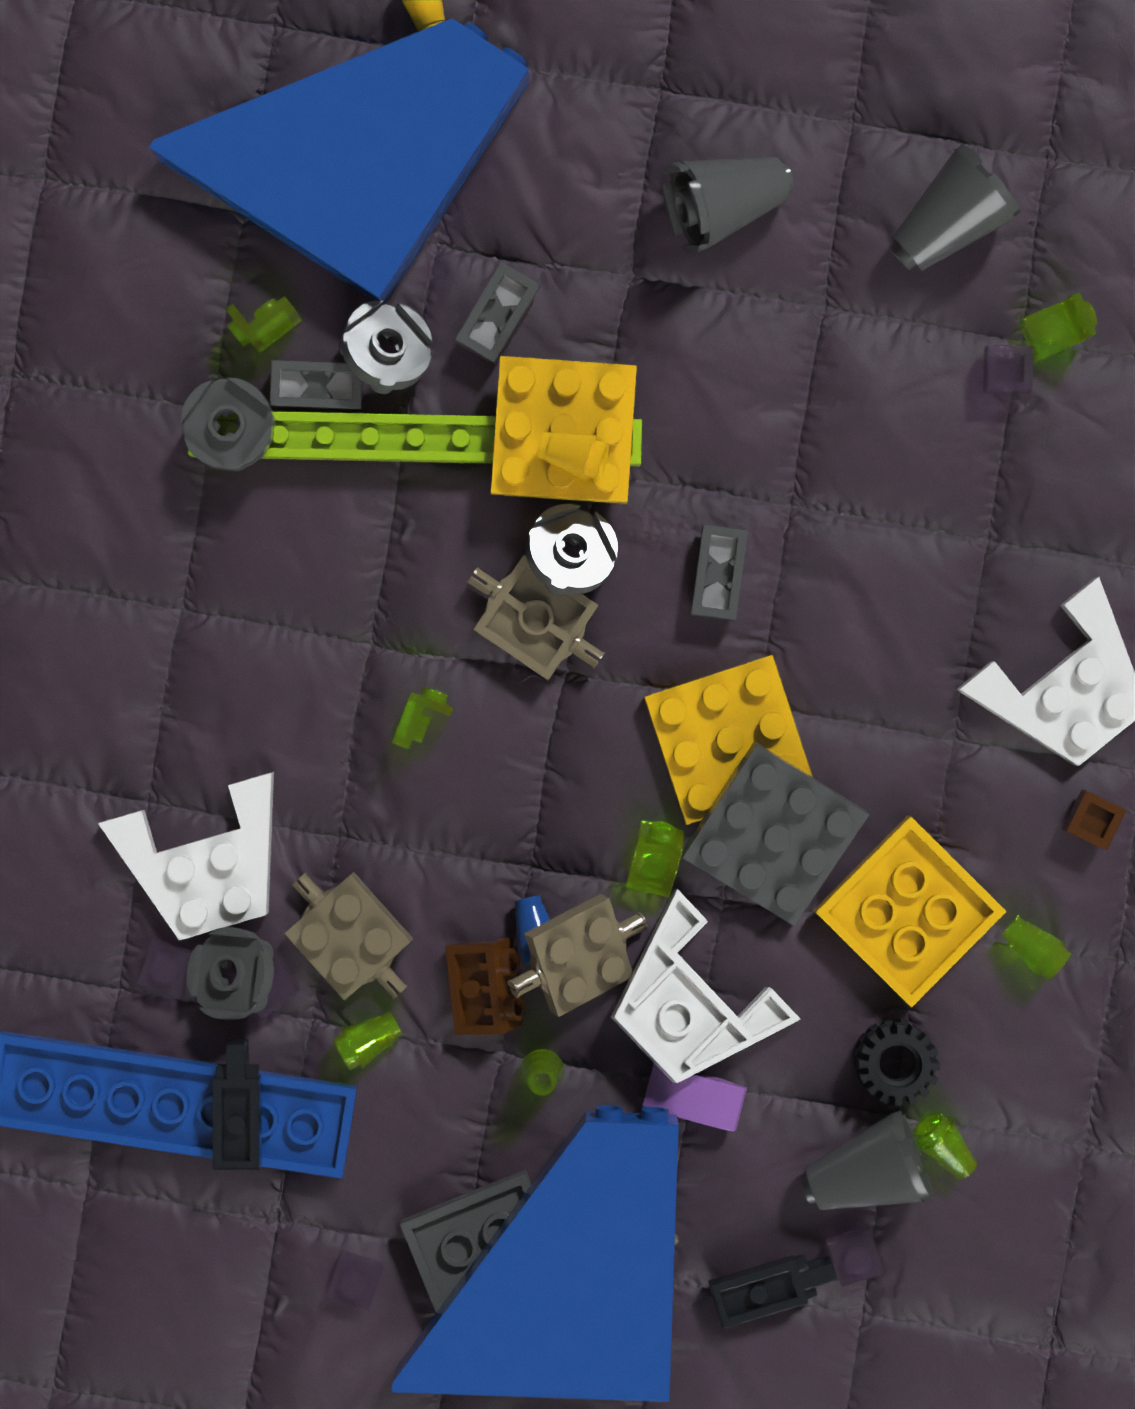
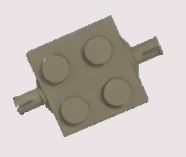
(533, 622)
(349, 936)
(578, 955)

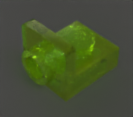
(271, 323)
(1059, 326)
(413, 722)
(655, 858)

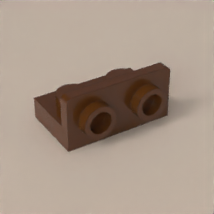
(481, 989)

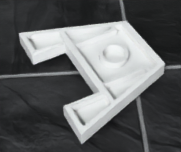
(1080, 699)
(207, 880)
(677, 1014)

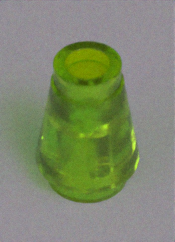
(1036, 947)
(367, 1039)
(542, 1062)
(943, 1142)

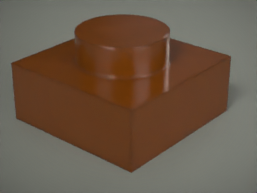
(1094, 819)

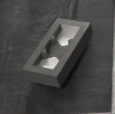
(497, 313)
(315, 386)
(719, 572)

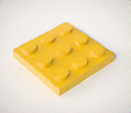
(562, 399)
(713, 723)
(910, 911)

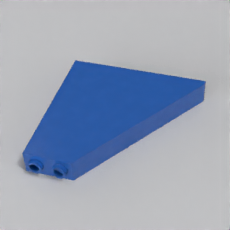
(360, 153)
(572, 1281)

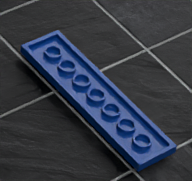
(165, 1103)

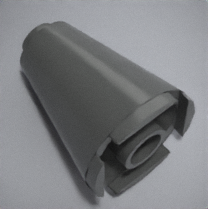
(721, 196)
(953, 212)
(870, 1169)

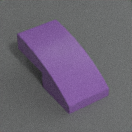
(697, 1098)

